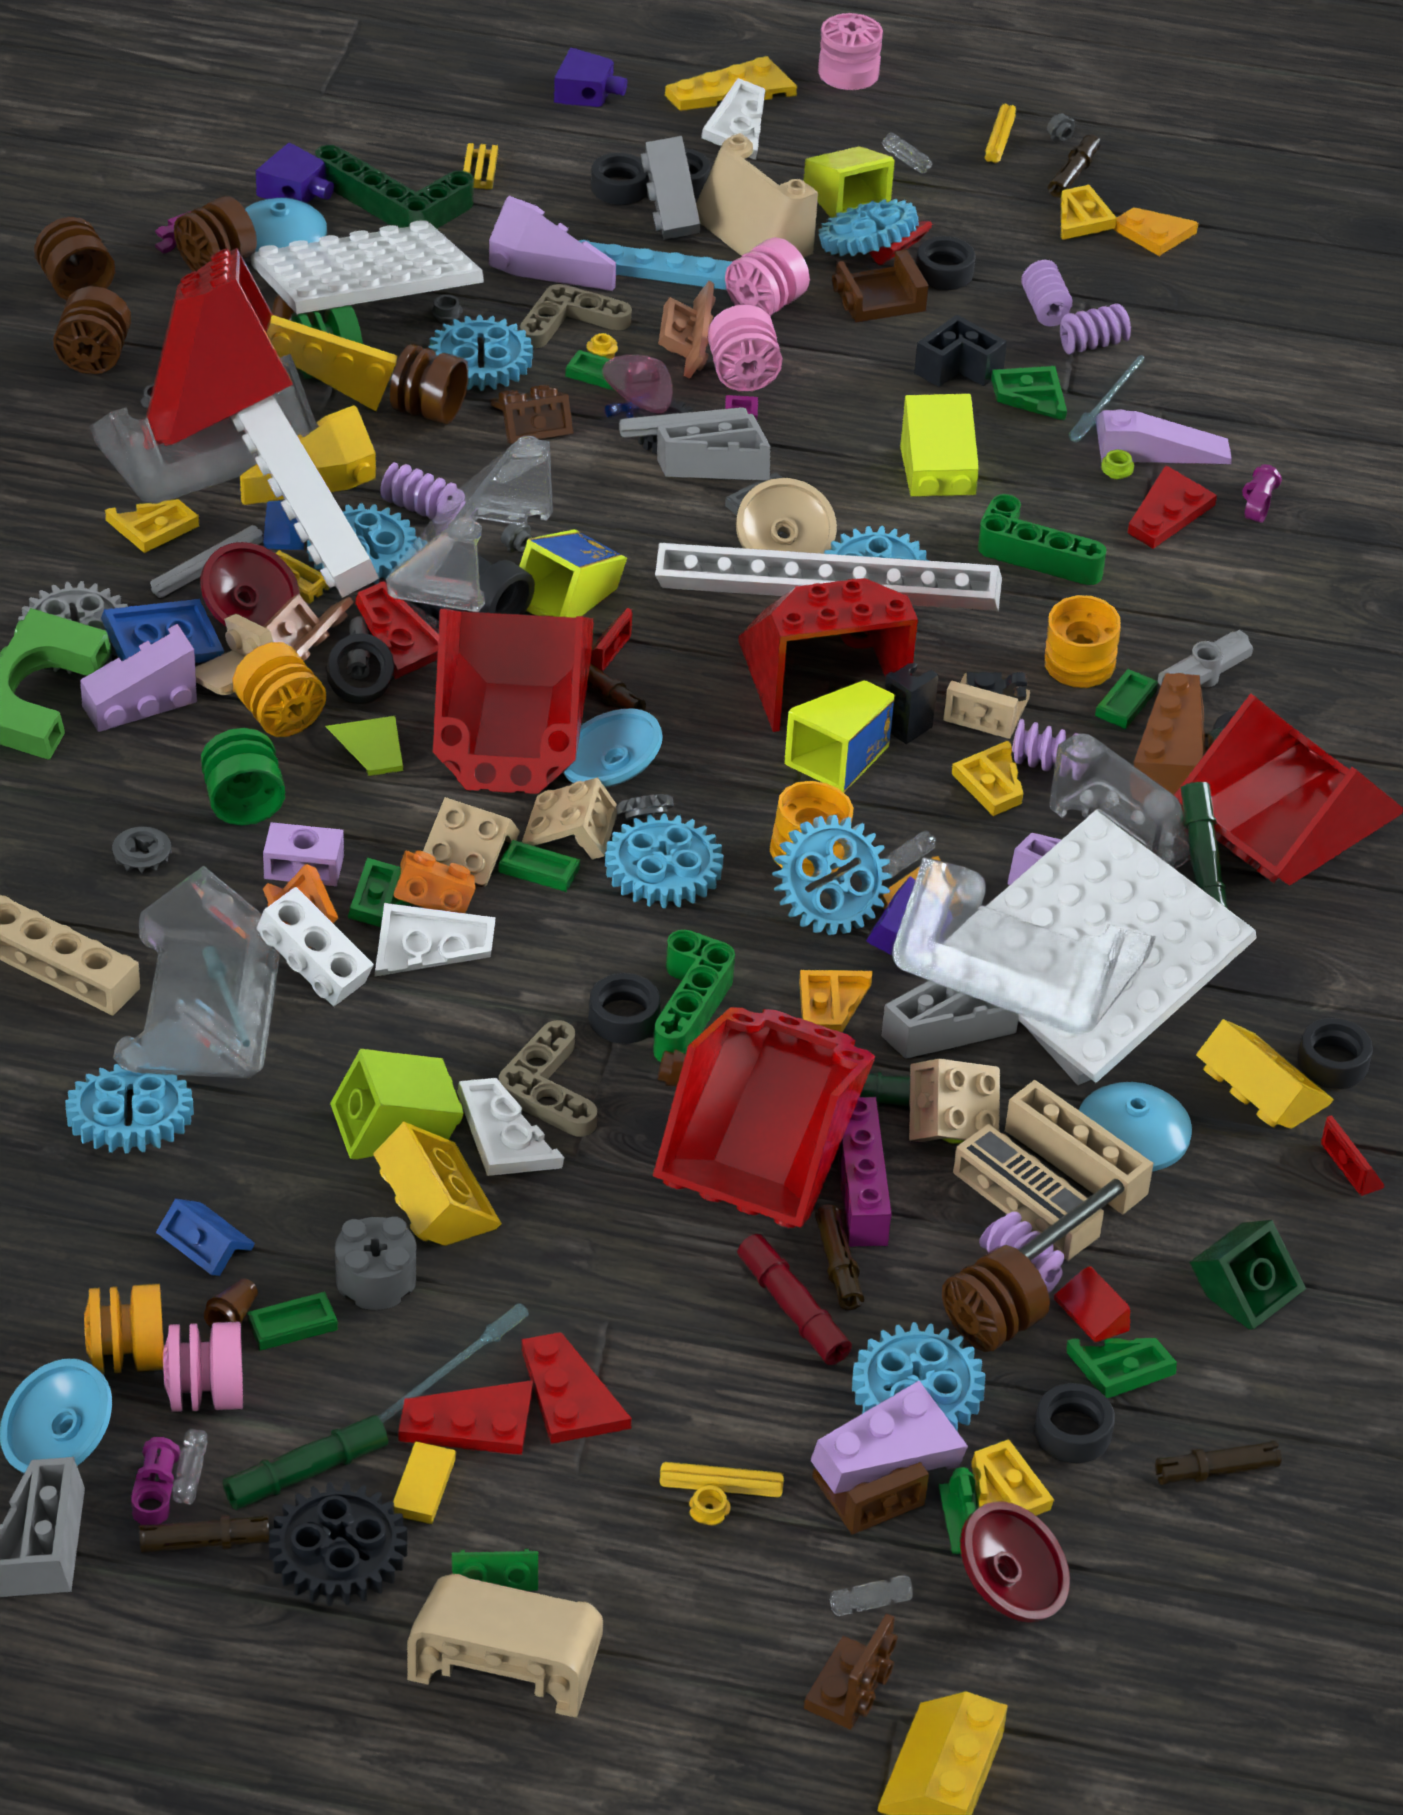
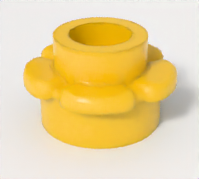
(602, 345)
(712, 1498)

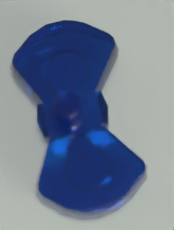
(620, 408)

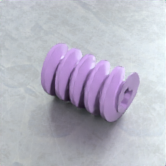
(1046, 292)
(1094, 327)
(414, 490)
(1036, 745)
(1014, 1233)

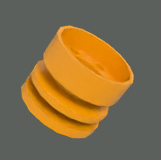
(1082, 641)
(279, 689)
(804, 803)
(125, 1328)

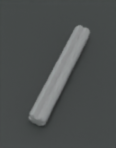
(648, 425)
(192, 568)

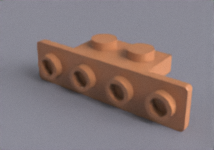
(686, 329)
(300, 627)

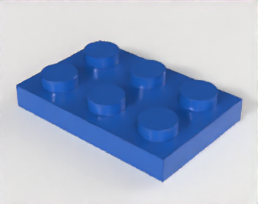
(138, 624)

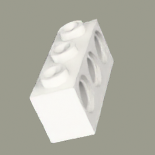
(315, 930)

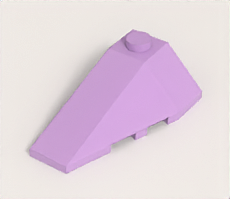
(538, 249)
(1158, 440)

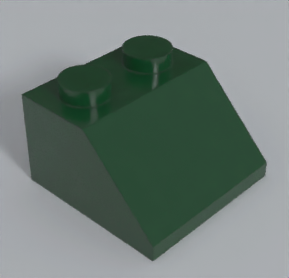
(1249, 1273)

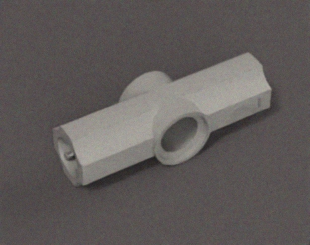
(1213, 658)

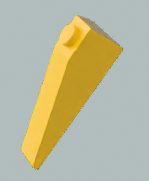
(337, 449)

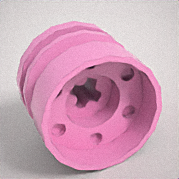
(850, 51)
(768, 276)
(744, 348)
(204, 1366)

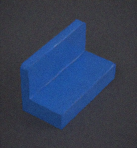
(279, 530)
(202, 1235)

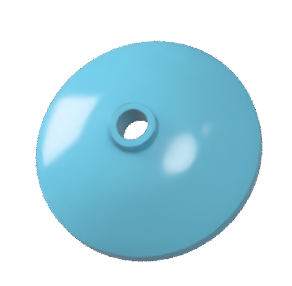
(284, 221)
(616, 747)
(1143, 1119)
(56, 1414)

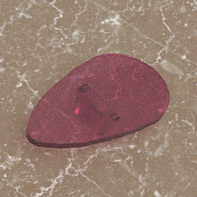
(640, 381)

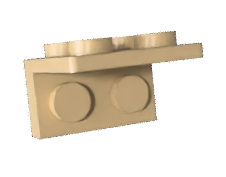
(242, 638)
(982, 709)
(576, 809)
(469, 838)
(952, 1099)

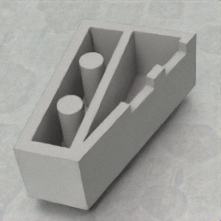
(670, 187)
(714, 449)
(941, 1019)
(42, 1529)

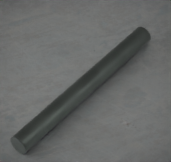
(1072, 1219)

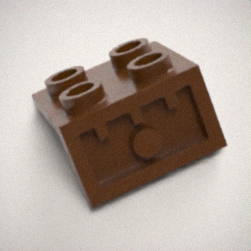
(536, 414)
(880, 1499)
(851, 1675)

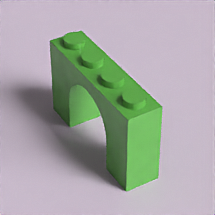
(38, 644)

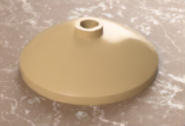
(789, 508)

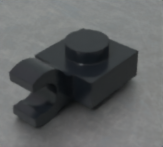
(993, 682)

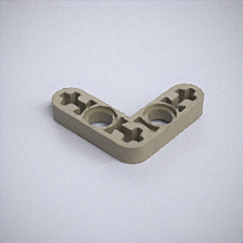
(568, 301)
(534, 1081)

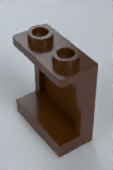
(882, 291)

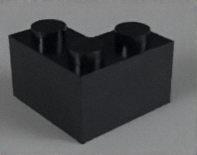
(961, 349)

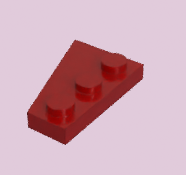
(1169, 507)
(399, 627)
(569, 1392)
(470, 1419)

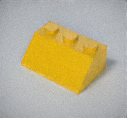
(1261, 1076)
(434, 1186)
(945, 1757)

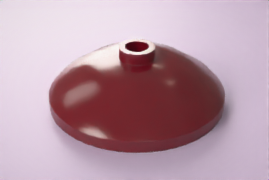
(249, 574)
(1014, 1562)

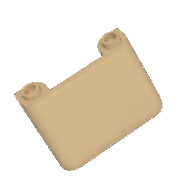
(749, 207)
(508, 1636)

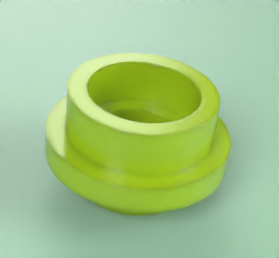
(1117, 464)

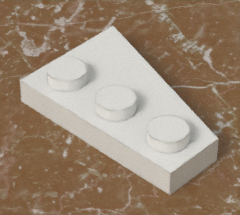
(737, 114)
(430, 938)
(502, 1133)

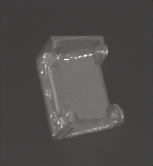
(1096, 778)

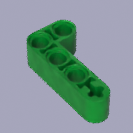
(1036, 546)
(706, 977)

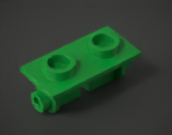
(958, 1504)
(505, 1569)

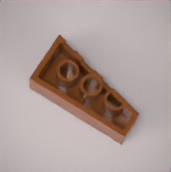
(1174, 732)

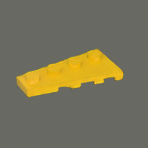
(714, 86)
(338, 362)

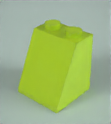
(390, 1090)

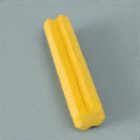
(1000, 133)
(727, 1479)

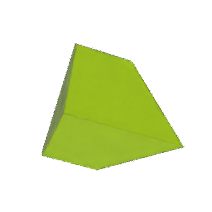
(372, 743)

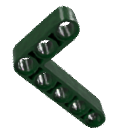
(391, 199)

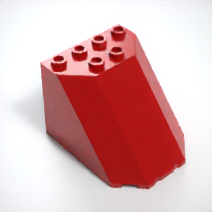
(214, 351)
(827, 611)
(510, 697)
(1284, 797)
(762, 1112)

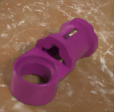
(1259, 490)
(145, 1484)

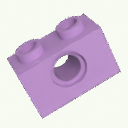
(293, 846)

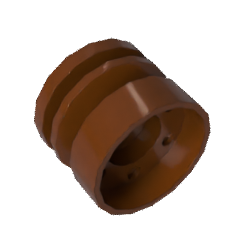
(214, 228)
(73, 256)
(92, 330)
(429, 384)
(995, 1298)

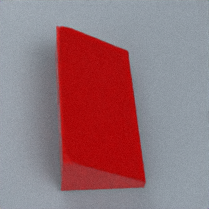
(887, 253)
(612, 640)
(1349, 1158)
(1094, 1305)

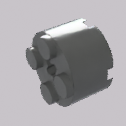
(375, 1261)

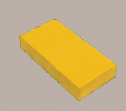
(424, 1482)

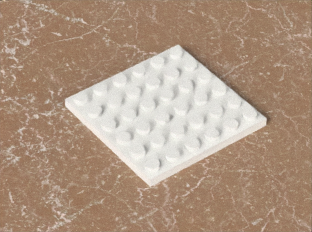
(364, 267)
(1113, 879)

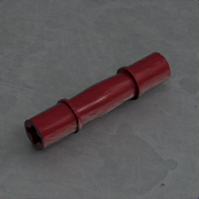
(794, 1299)

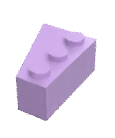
(143, 684)

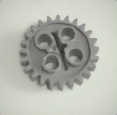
(87, 603)

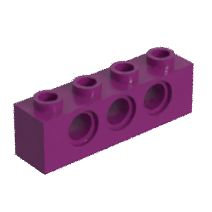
(864, 1178)

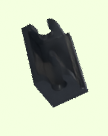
(912, 702)

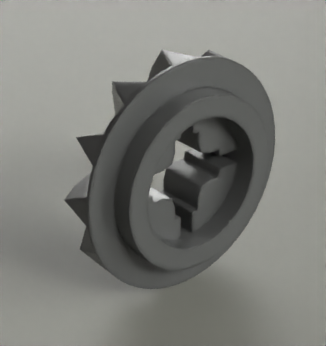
(645, 805)
(146, 839)

